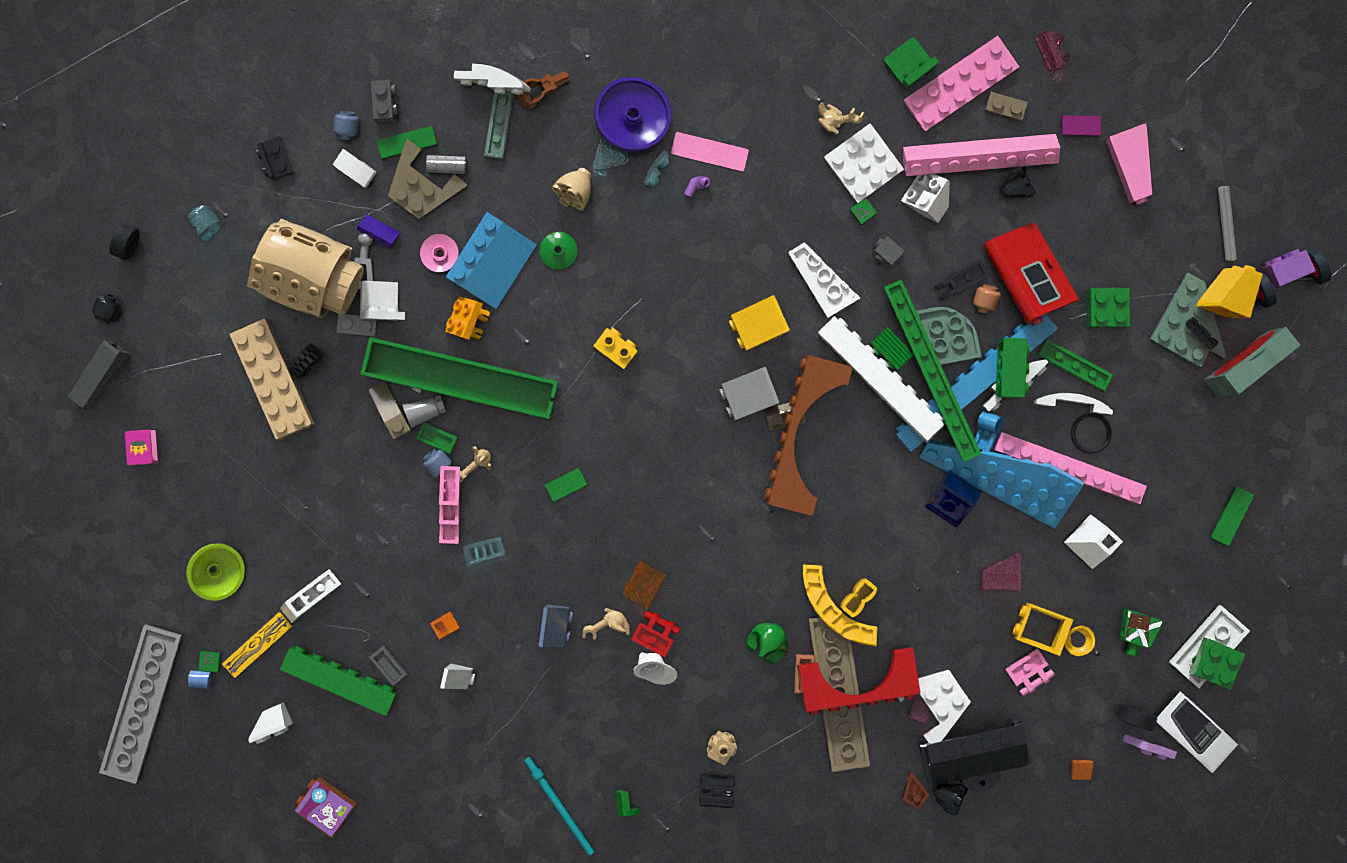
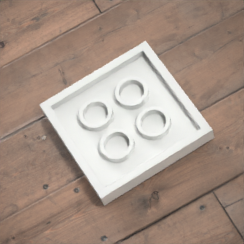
(863, 163)

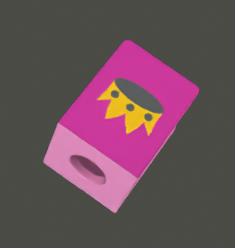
(141, 447)

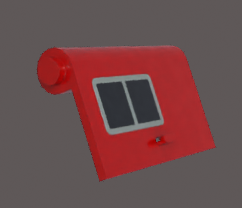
(1030, 272)

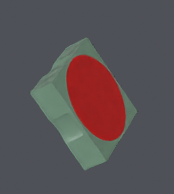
(1252, 362)

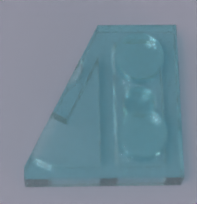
(609, 156)

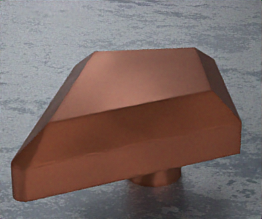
(914, 792)

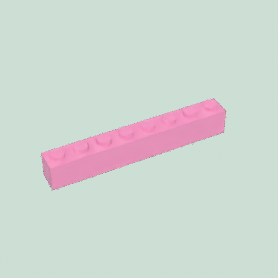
(981, 155)
(1090, 475)

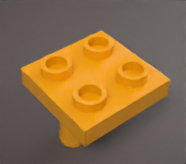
(464, 318)

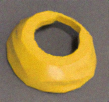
(1089, 642)

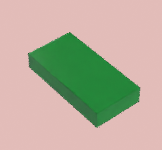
(436, 438)
(566, 484)

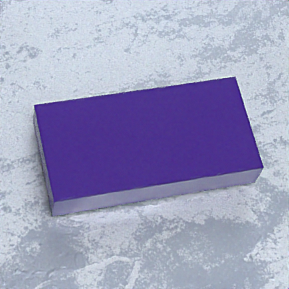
(378, 231)

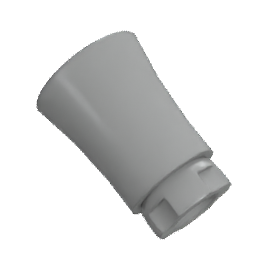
(423, 410)

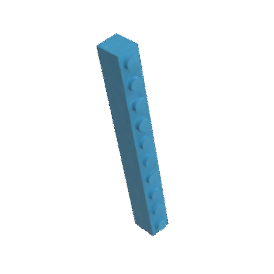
(979, 378)

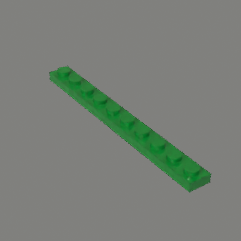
(932, 371)

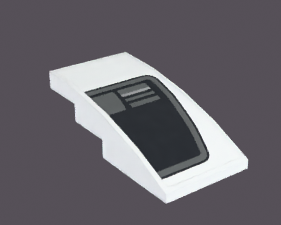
(1196, 732)

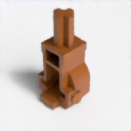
(548, 86)

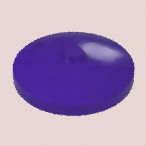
(632, 114)

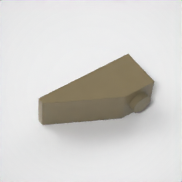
(390, 410)

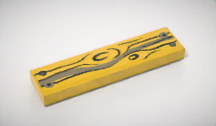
(257, 644)

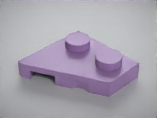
(1148, 747)

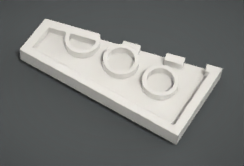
(822, 281)

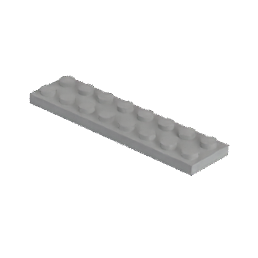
(140, 704)

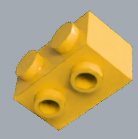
(616, 348)

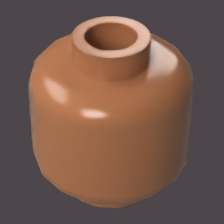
(987, 298)

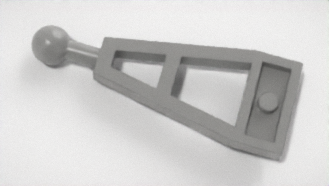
(352, 323)

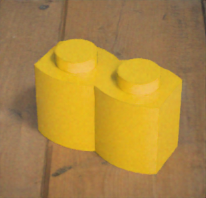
(855, 601)

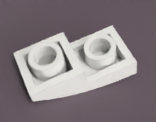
(354, 168)

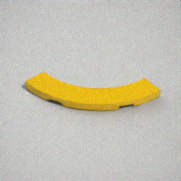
(831, 614)

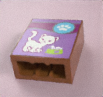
(324, 806)

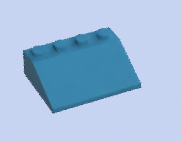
(491, 260)

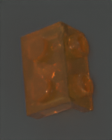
(644, 584)

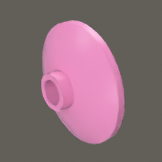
(432, 246)

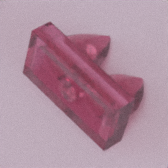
(1049, 46)

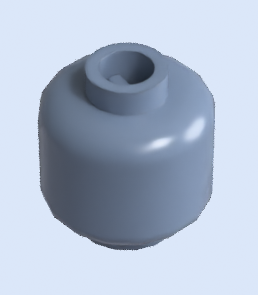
(345, 125)
(434, 461)

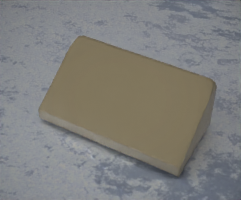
(776, 416)

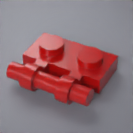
(653, 639)

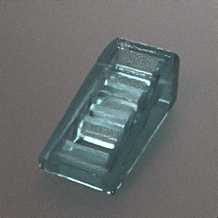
(467, 555)

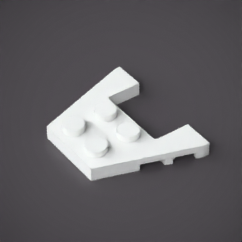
(944, 700)

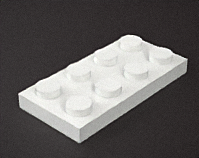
(1220, 627)

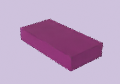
(1081, 126)

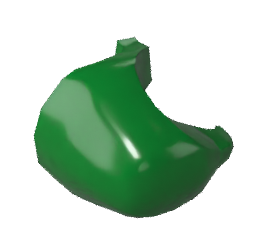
(771, 639)

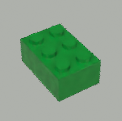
(1012, 368)

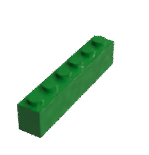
(339, 681)

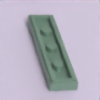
(499, 125)

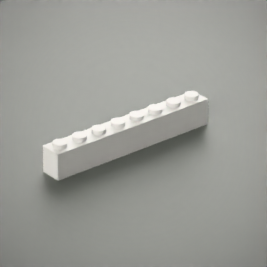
(881, 379)

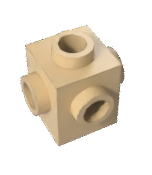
(721, 747)

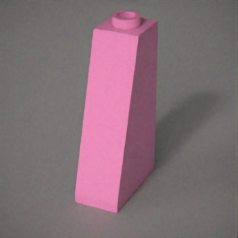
(1132, 162)

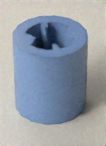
(199, 679)

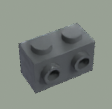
(383, 101)

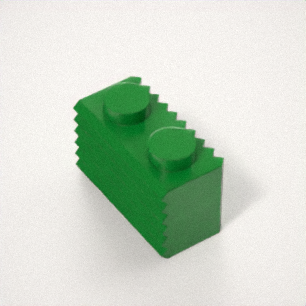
(891, 349)

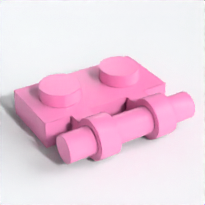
(1027, 667)

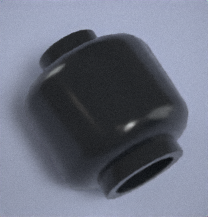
(106, 308)

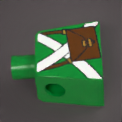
(1138, 630)

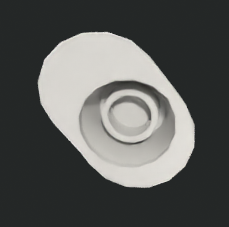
(652, 668)

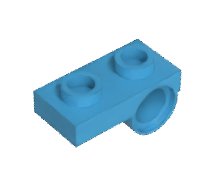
(989, 430)

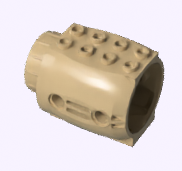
(304, 270)

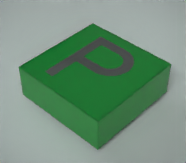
(863, 211)
(209, 661)

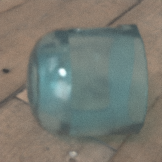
(202, 218)

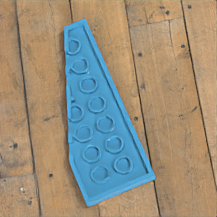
(1023, 484)

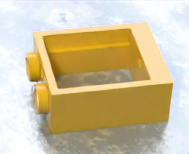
(1061, 634)

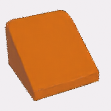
(444, 625)
(1081, 769)

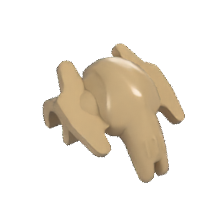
(833, 117)
(481, 458)
(615, 621)

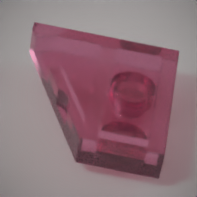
(1003, 575)

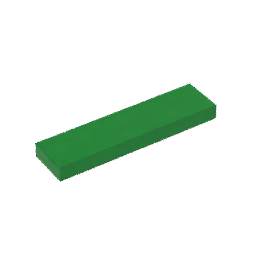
(1075, 365)

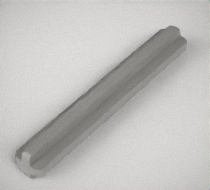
(1227, 223)

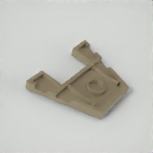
(414, 190)

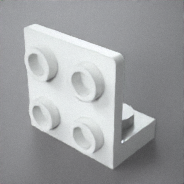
(379, 301)

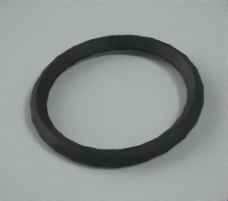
(1089, 450)

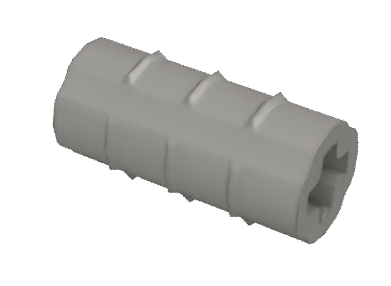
(446, 164)

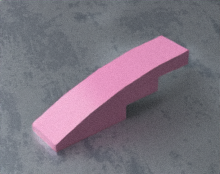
(449, 504)

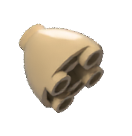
(574, 188)

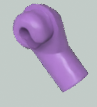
(695, 184)

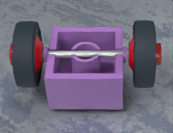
(1291, 267)

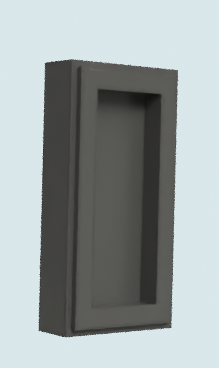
(388, 665)

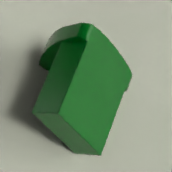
(623, 804)

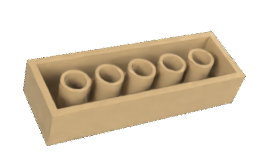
(272, 379)

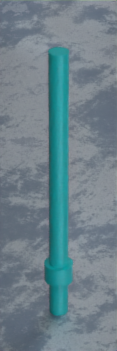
(537, 774)

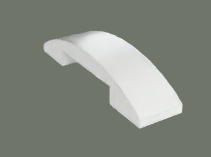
(1095, 405)

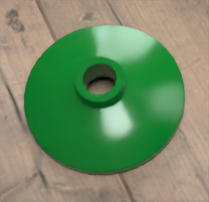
(561, 260)

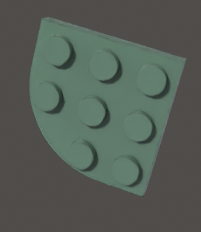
(950, 334)

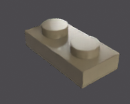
(1006, 106)

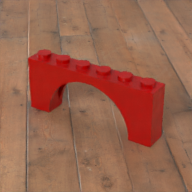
(899, 682)

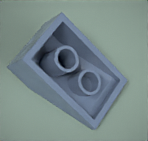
(554, 626)

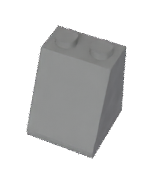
(749, 394)

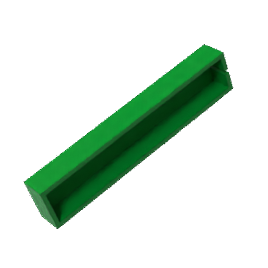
(459, 378)

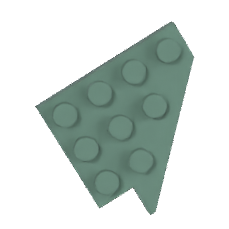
(1176, 336)

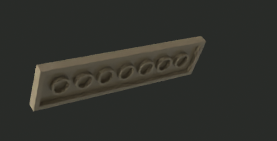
(844, 727)

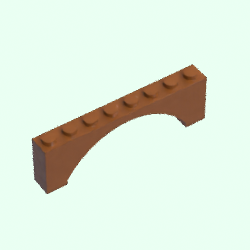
(786, 485)

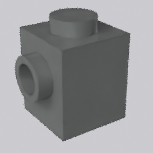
(887, 251)

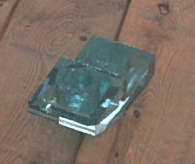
(654, 174)

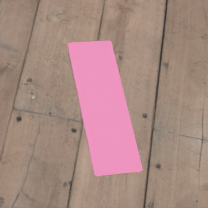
(709, 151)

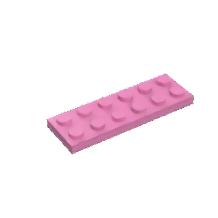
(961, 83)

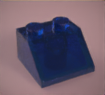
(953, 499)

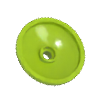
(223, 580)

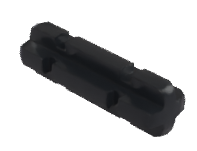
(1201, 333)

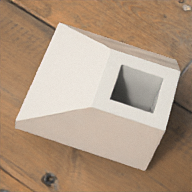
(928, 196)
(1093, 541)
(272, 721)

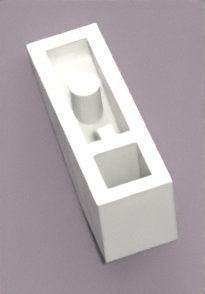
(310, 596)
(457, 677)

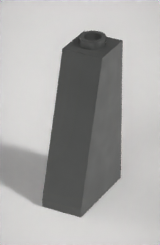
(97, 374)

